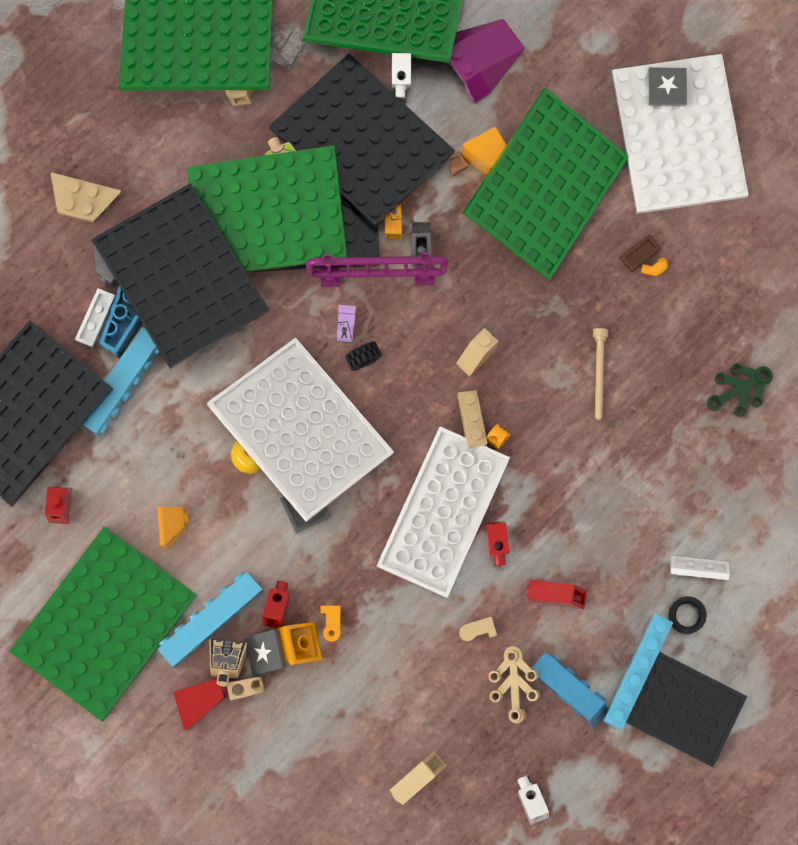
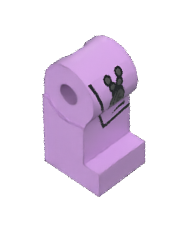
(346, 323)

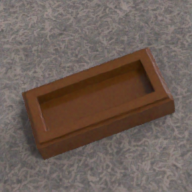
(640, 253)

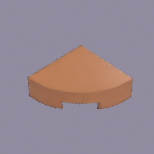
(457, 164)

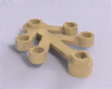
(514, 681)

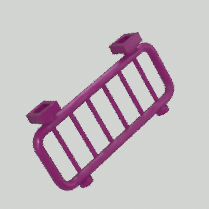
(331, 276)

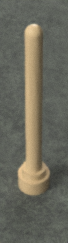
(600, 336)

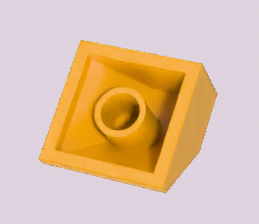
(171, 525)
(300, 643)

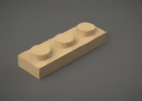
(472, 419)

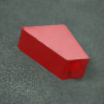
(557, 594)
(198, 701)

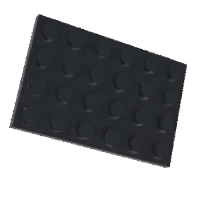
(686, 709)

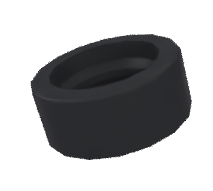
(701, 610)

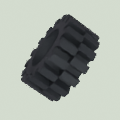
(363, 356)

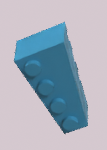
(120, 325)

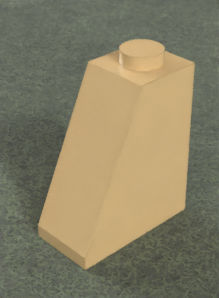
(477, 352)
(417, 778)

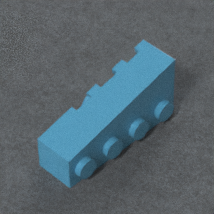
(570, 689)

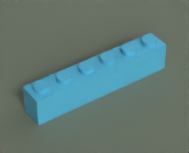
(122, 379)
(210, 619)
(637, 672)

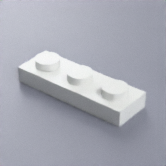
(95, 318)
(699, 567)

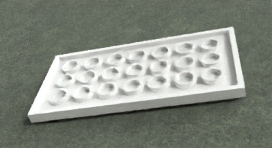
(443, 512)

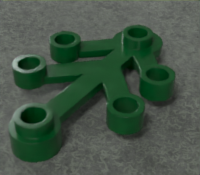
(741, 387)

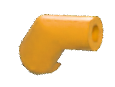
(657, 269)

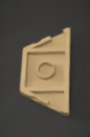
(81, 198)

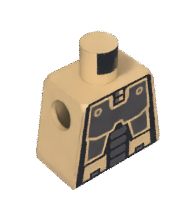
(226, 659)

